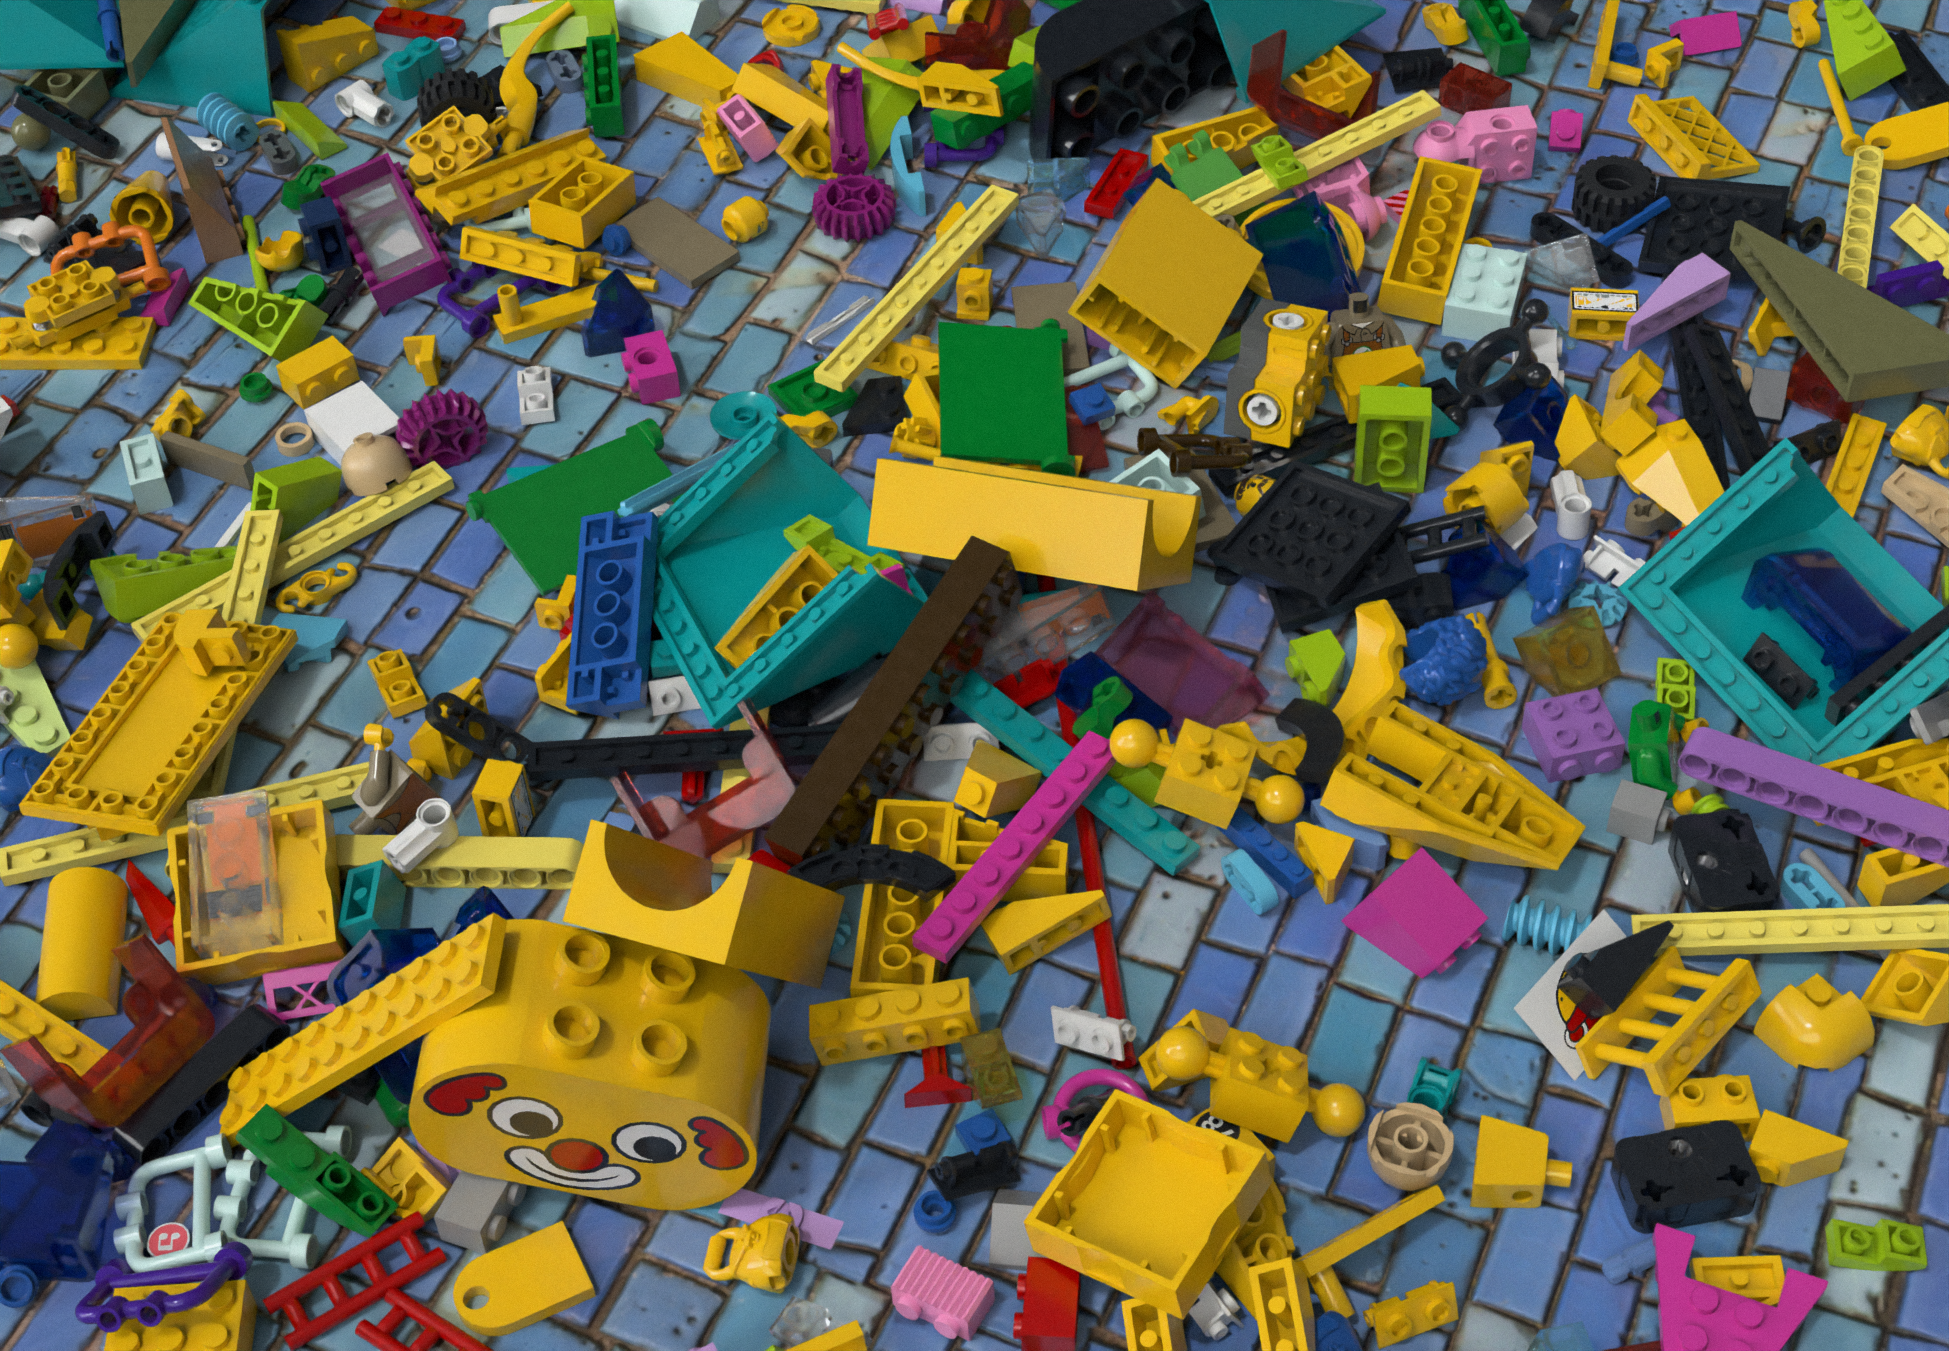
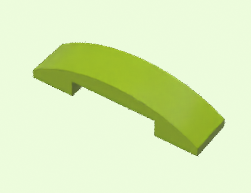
(835, 552)

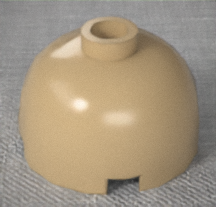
(373, 463)
(1409, 1146)

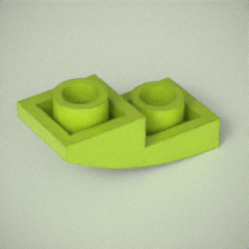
(1278, 162)
(1676, 686)
(1878, 1248)

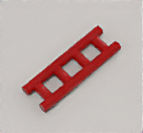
(887, 21)
(328, 1274)
(435, 1327)

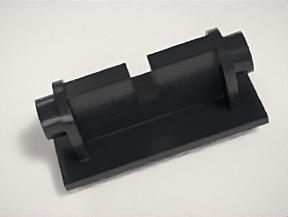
(1817, 442)
(1780, 672)
(970, 1174)

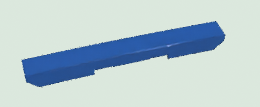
(1648, 213)

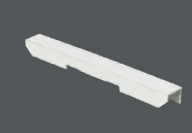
(838, 321)

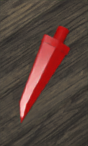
(153, 904)

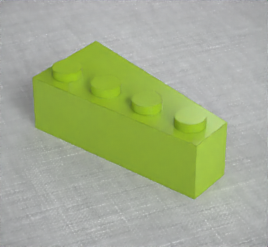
(1861, 47)
(264, 319)

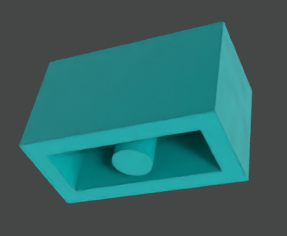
(370, 901)

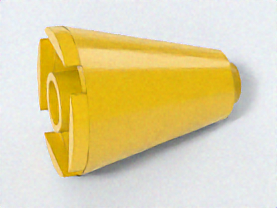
(146, 204)

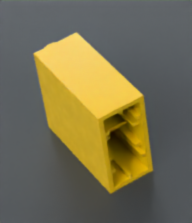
(1166, 283)

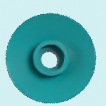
(739, 413)

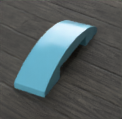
(908, 185)

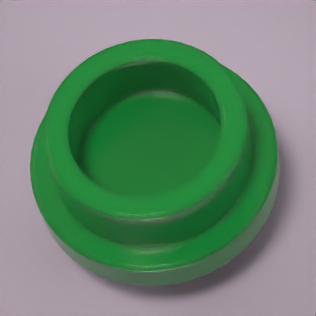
(255, 387)

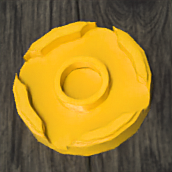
(791, 26)

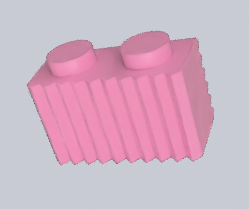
(747, 128)
(942, 1294)

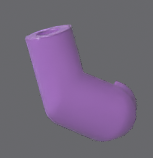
(1658, 406)

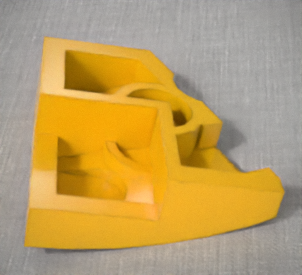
(48, 631)
(409, 1180)

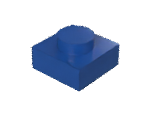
(1092, 404)
(981, 1131)

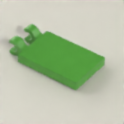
(1207, 173)

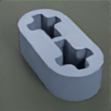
(564, 66)

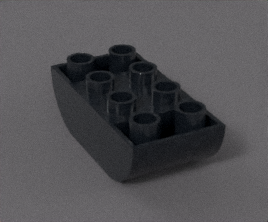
(1116, 66)

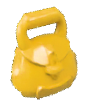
(1923, 439)
(760, 1255)

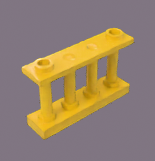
(1692, 1035)

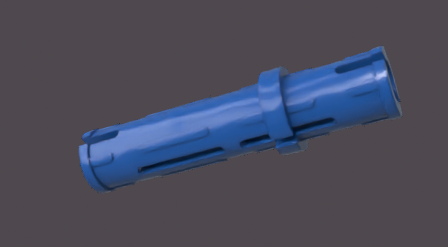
(110, 20)

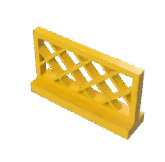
(1681, 149)

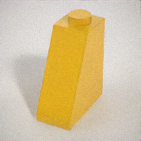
(1373, 368)
(995, 782)

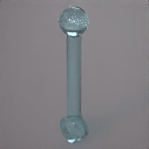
(1570, 342)

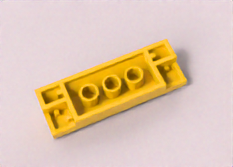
(1331, 82)
(508, 180)

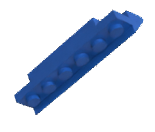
(612, 614)

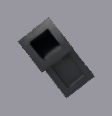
(1546, 18)

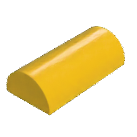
(81, 927)

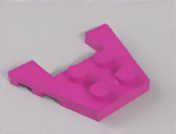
(1713, 1319)

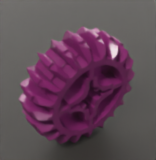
(854, 207)
(442, 429)

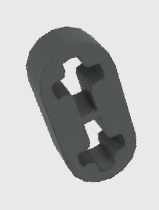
(282, 150)

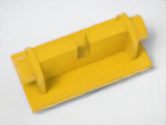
(719, 149)
(1420, 1312)

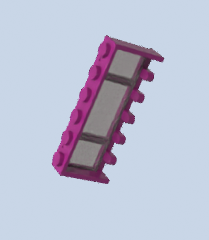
(388, 231)

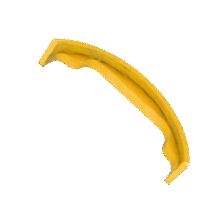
(1369, 690)

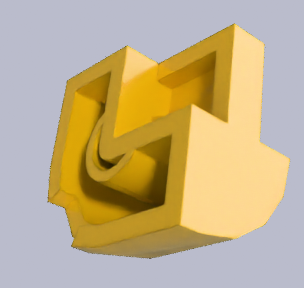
(1816, 1025)

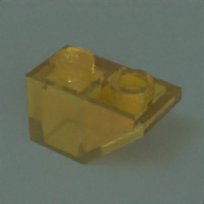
(989, 1069)

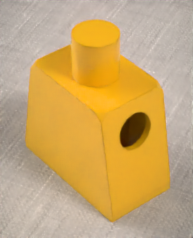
(1513, 1166)

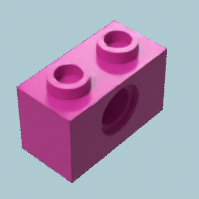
(651, 367)

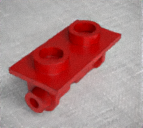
(1036, 683)

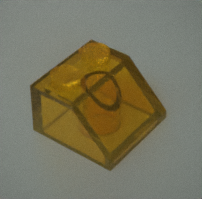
(1568, 652)

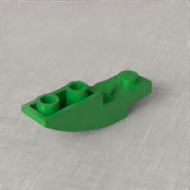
(313, 1176)

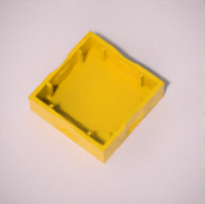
(308, 896)
(1149, 1203)

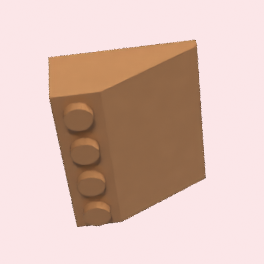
(205, 197)

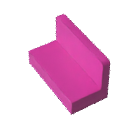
(1708, 33)

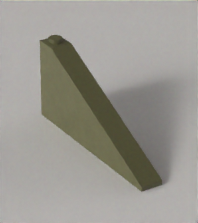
(146, 31)
(1850, 332)

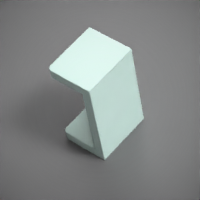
(146, 473)

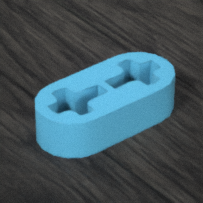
(1249, 881)
(1813, 895)

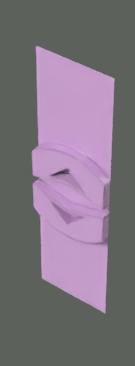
(812, 1226)

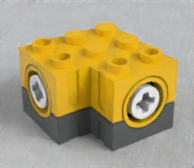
(1277, 373)

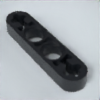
(65, 122)
(1611, 267)
(494, 730)

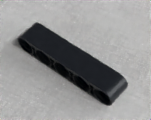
(198, 1085)

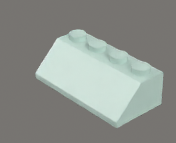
(667, 17)

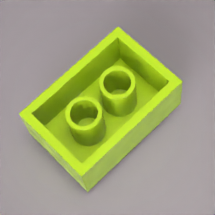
(1393, 437)

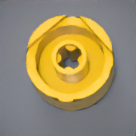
(1488, 486)

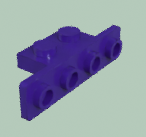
(1912, 284)

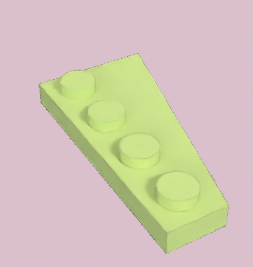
(33, 714)

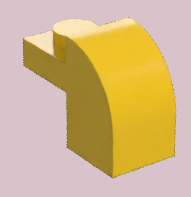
(209, 642)

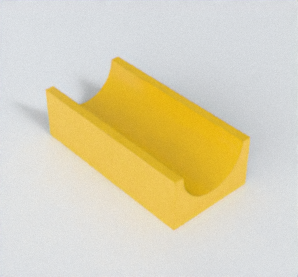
(1044, 519)
(666, 900)

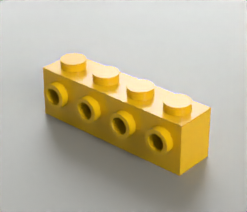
(893, 1021)

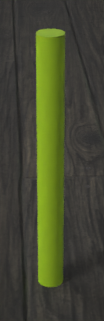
(252, 242)

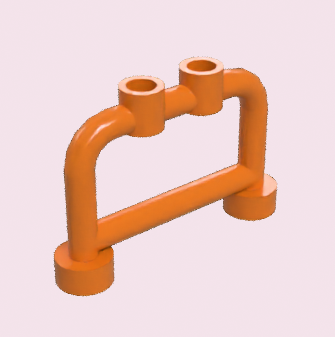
(114, 236)

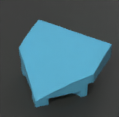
(315, 637)

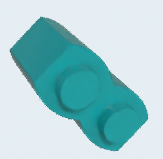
(409, 68)

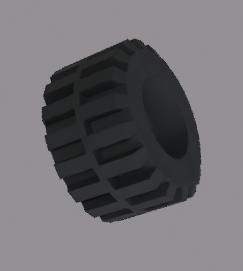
(455, 89)
(1612, 192)

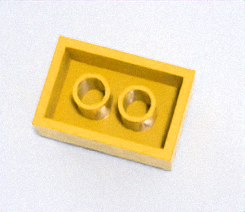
(582, 202)
(217, 1325)

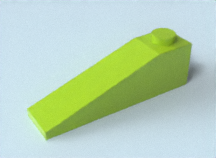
(587, 20)
(884, 105)
(140, 587)

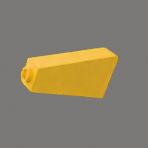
(685, 70)
(781, 95)

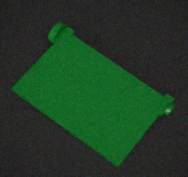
(1004, 395)
(544, 510)

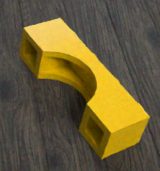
(1626, 414)

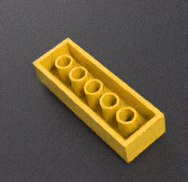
(1429, 240)
(892, 915)

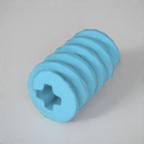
(227, 122)
(1543, 926)

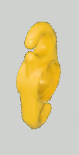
(332, 583)

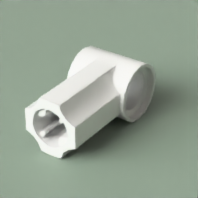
(360, 100)
(29, 234)
(1571, 505)
(431, 830)

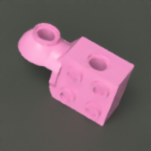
(1490, 140)
(1349, 189)

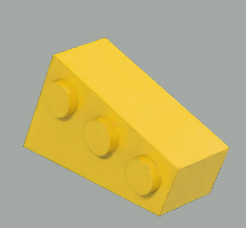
(1042, 878)

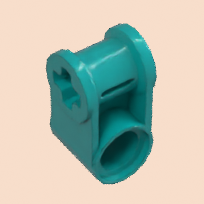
(1435, 1086)

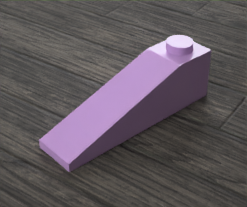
(1684, 293)

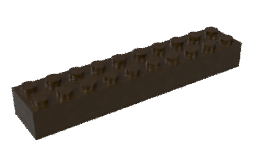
(899, 706)

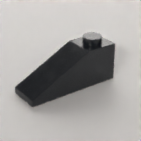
(1606, 975)

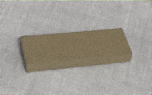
(208, 460)

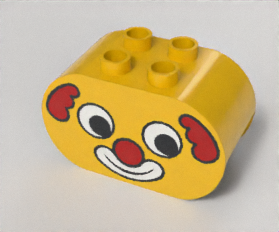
(600, 1072)

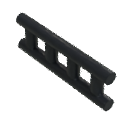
(1433, 529)

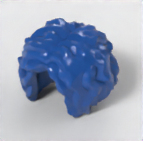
(1446, 660)

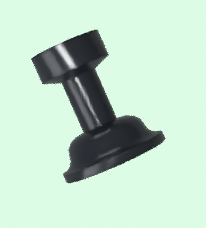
(1808, 233)

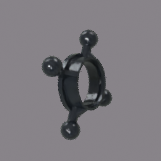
(1484, 353)

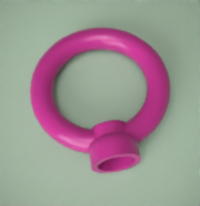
(1074, 1086)

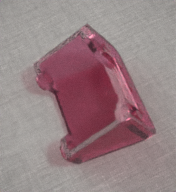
(1180, 667)

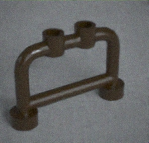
(1228, 451)

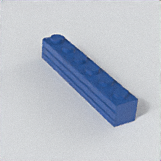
(1269, 853)

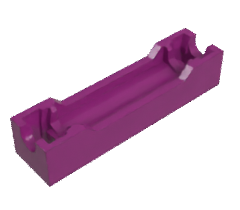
(846, 121)

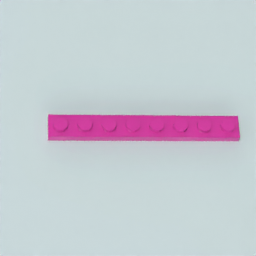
(1015, 848)

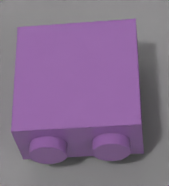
(1573, 735)

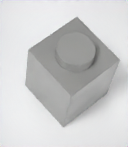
(1638, 812)

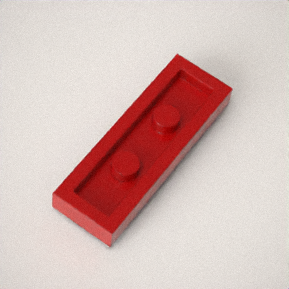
(418, 24)
(1108, 192)

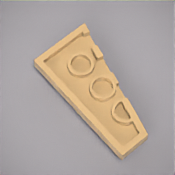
(1921, 499)

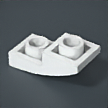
(535, 395)

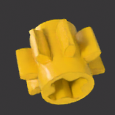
(915, 431)

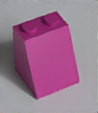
(1418, 916)

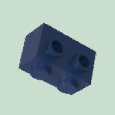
(325, 234)

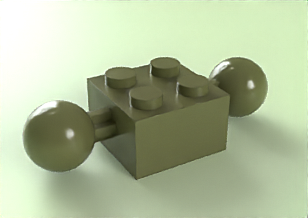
(75, 88)

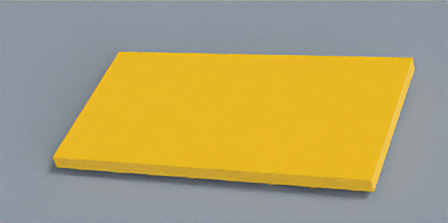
(154, 733)

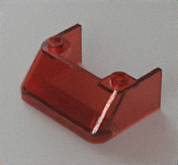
(981, 44)
(1289, 109)
(726, 815)
(167, 1032)

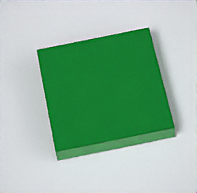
(801, 395)

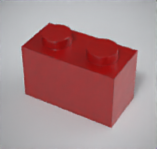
(1049, 1306)

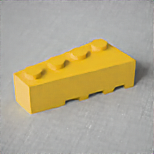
(1231, 131)

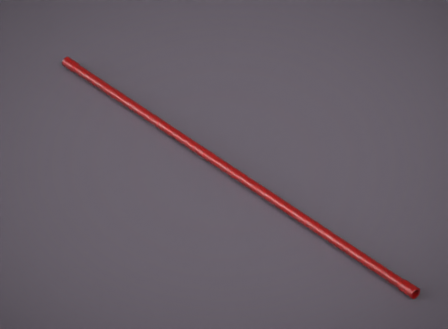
(1093, 874)

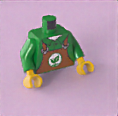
(1655, 749)

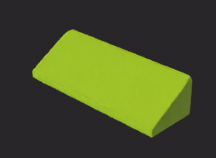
(308, 128)

